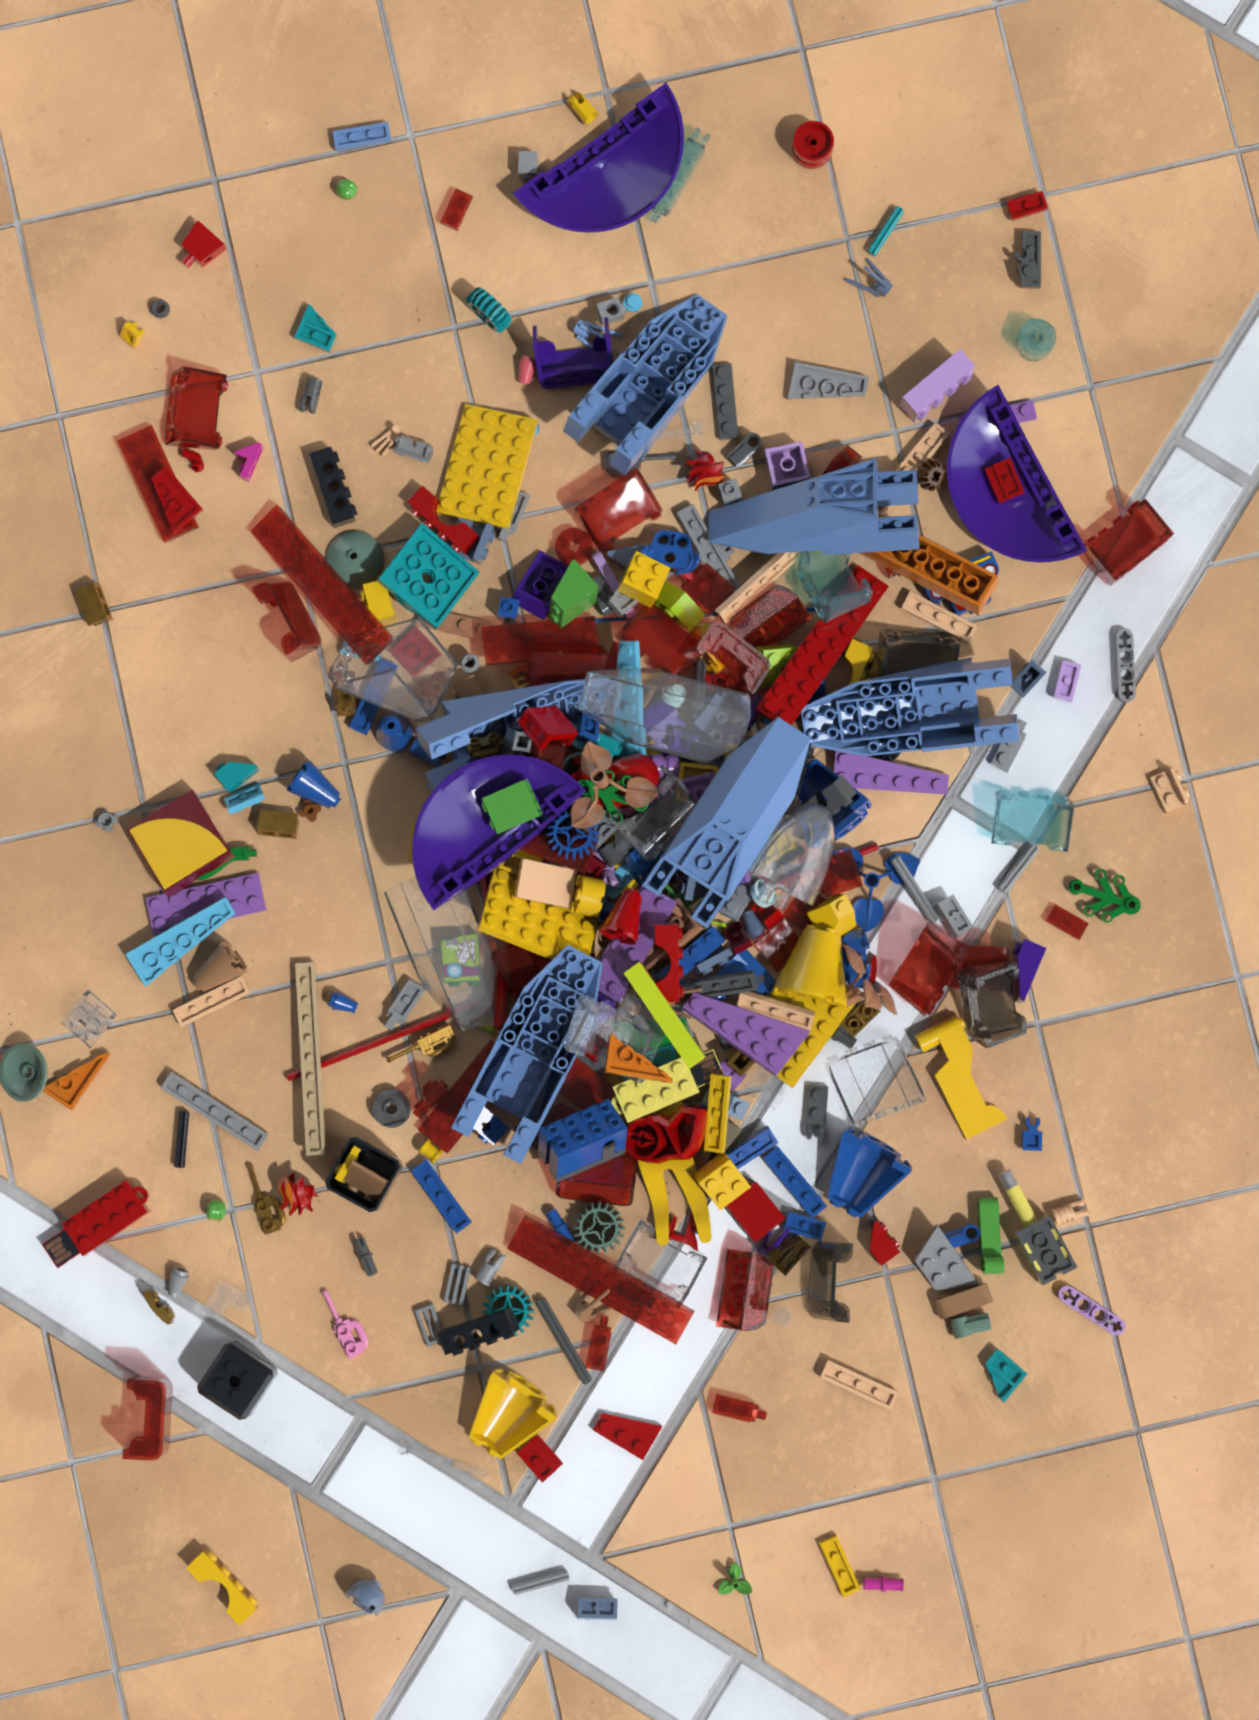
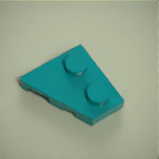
(315, 331)
(1004, 1374)

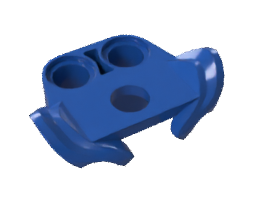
(686, 559)
(859, 942)

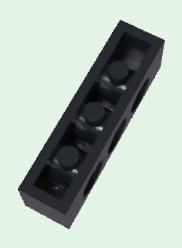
(320, 460)
(503, 1319)

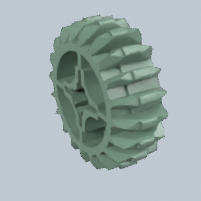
(593, 1211)

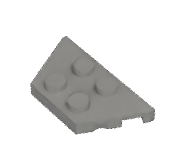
(942, 1263)

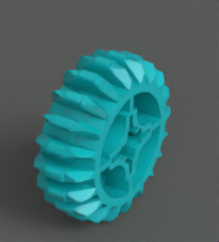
(488, 309)
(507, 1293)

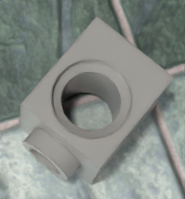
(527, 165)
(602, 308)
(729, 492)

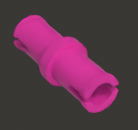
(883, 1584)

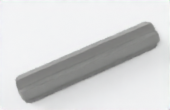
(1018, 868)
(540, 1582)

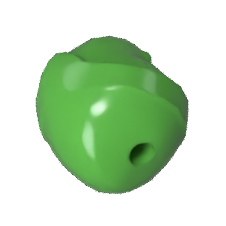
(346, 189)
(216, 1210)

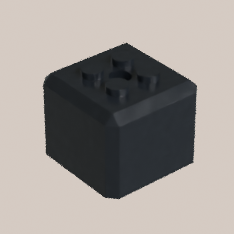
(373, 1158)
(255, 1378)

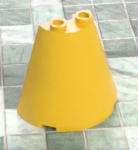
(814, 968)
(510, 1413)

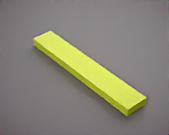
(664, 1015)

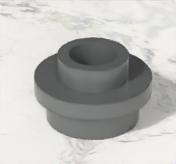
(160, 303)

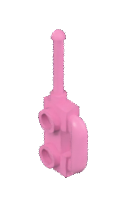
(344, 1328)

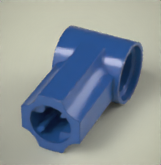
(958, 1237)

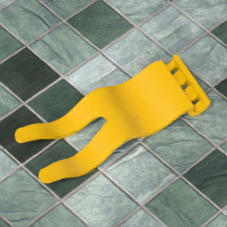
(655, 1184)

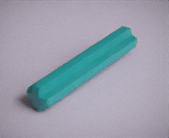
(885, 231)

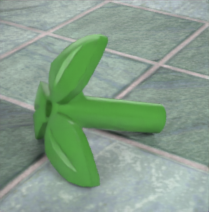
(727, 1586)

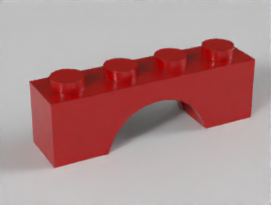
(460, 535)
(667, 937)

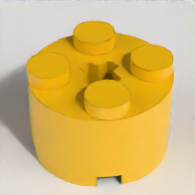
(588, 896)

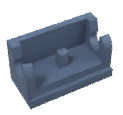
(597, 1608)

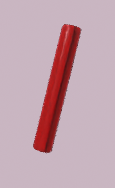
(500, 1002)

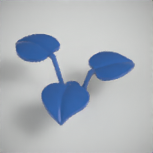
(868, 911)

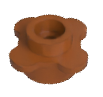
(310, 815)

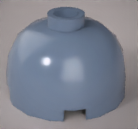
(367, 1595)

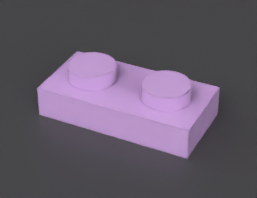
(1067, 681)

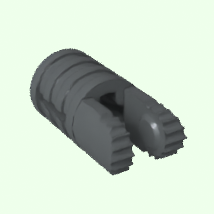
(311, 393)

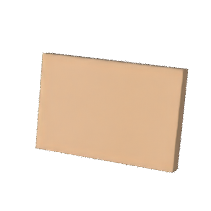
(545, 883)

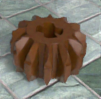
(931, 474)

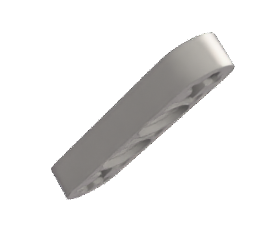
(1122, 665)

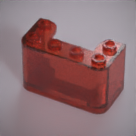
(1127, 541)
(745, 662)
(157, 1421)

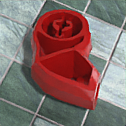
(633, 765)
(667, 1138)

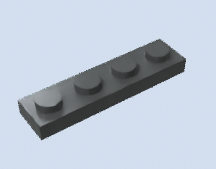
(725, 401)
(722, 984)

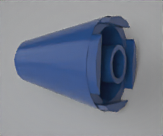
(395, 738)
(314, 786)

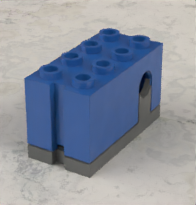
(582, 1140)

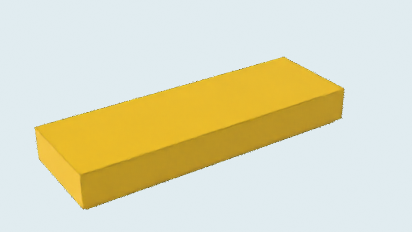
(839, 1565)

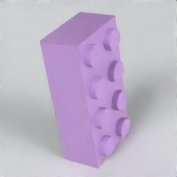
(937, 386)

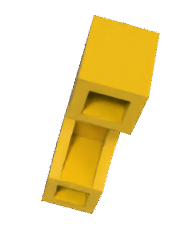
(857, 657)
(240, 1603)

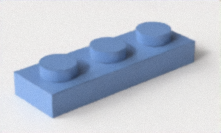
(361, 136)

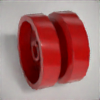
(820, 136)

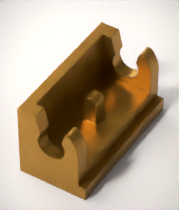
(93, 604)
(345, 704)
(278, 824)

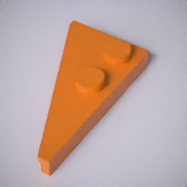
(624, 1061)
(72, 1086)

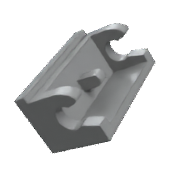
(952, 916)

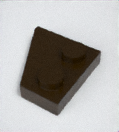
(787, 1254)

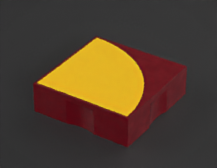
(180, 843)

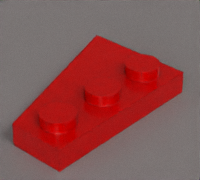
(175, 499)
(628, 1433)

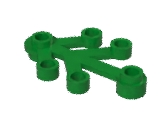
(608, 795)
(1107, 897)

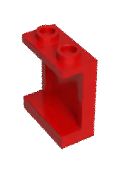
(547, 724)
(756, 1212)

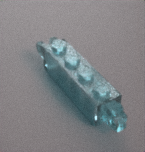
(692, 154)

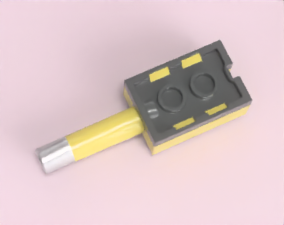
(1038, 1237)

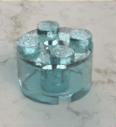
(1035, 329)

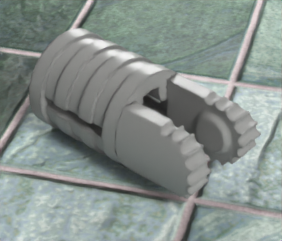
(487, 1271)

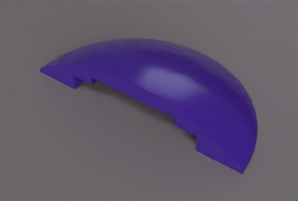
(615, 174)
(1023, 528)
(453, 833)

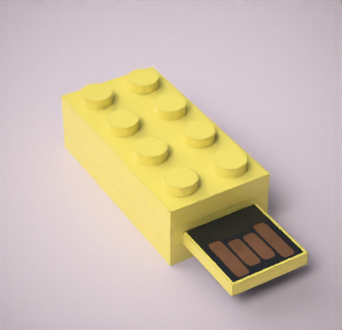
(649, 1096)

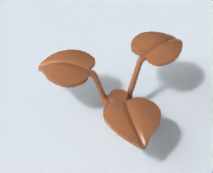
(594, 762)
(870, 996)

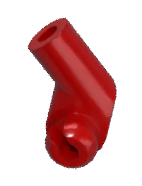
(195, 458)

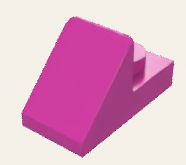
(251, 455)

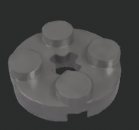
(382, 1102)

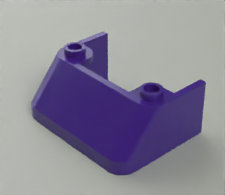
(574, 366)

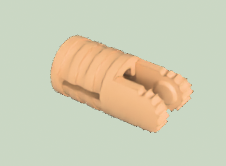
(1066, 1213)

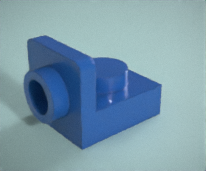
(508, 608)

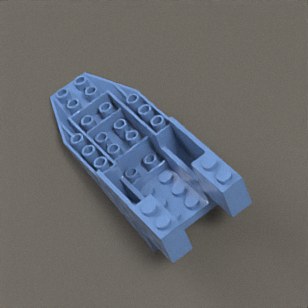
(650, 380)
(825, 514)
(912, 711)
(489, 714)
(734, 816)
(529, 1053)

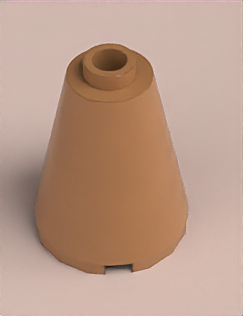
(219, 968)

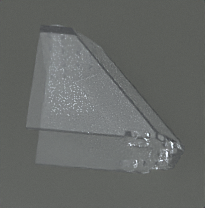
(404, 677)
(873, 1081)

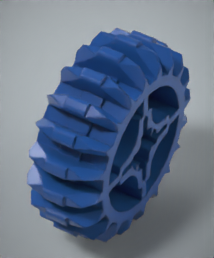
(564, 831)

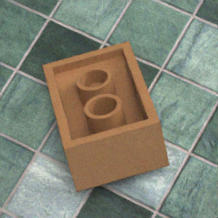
(366, 1180)

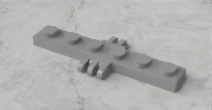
(709, 552)

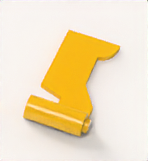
(956, 1077)

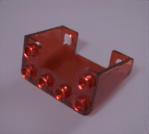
(658, 640)
(928, 968)

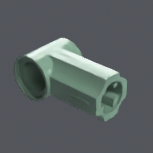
(965, 1326)

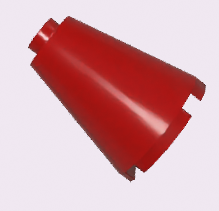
(624, 918)

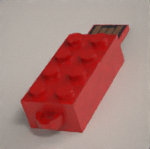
(98, 1223)

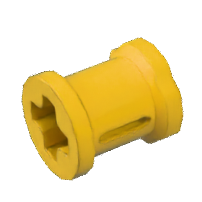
(430, 1151)

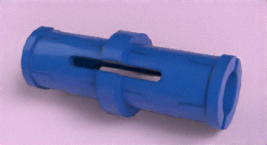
(559, 1225)

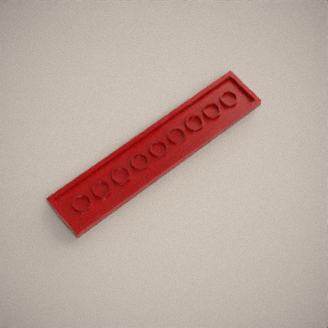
(817, 657)

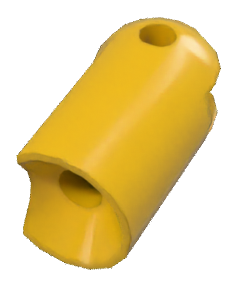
(582, 108)

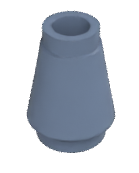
(753, 925)

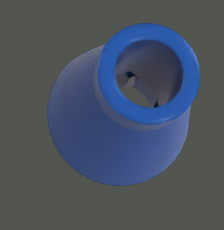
(342, 1003)

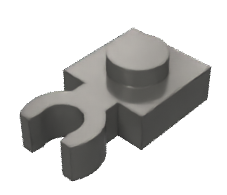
(1027, 270)

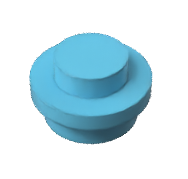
(632, 302)

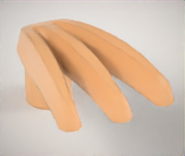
(391, 436)

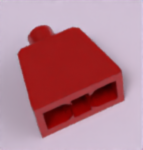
(201, 246)

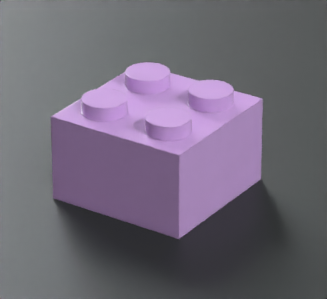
(786, 465)

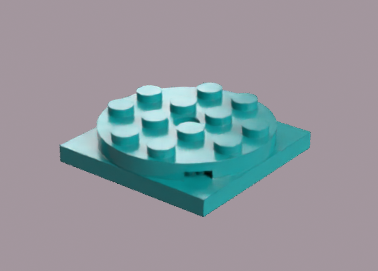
(447, 570)

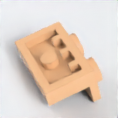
(1169, 789)

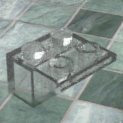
(89, 1018)

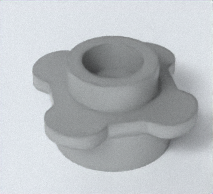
(100, 822)

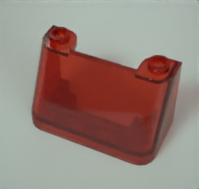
(194, 408)
(617, 509)
(303, 635)

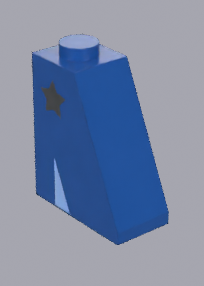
(745, 962)

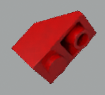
(881, 1245)

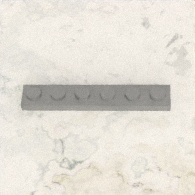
(214, 1111)

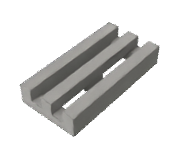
(453, 1300)
(424, 1309)

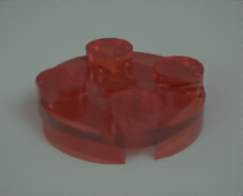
(564, 542)

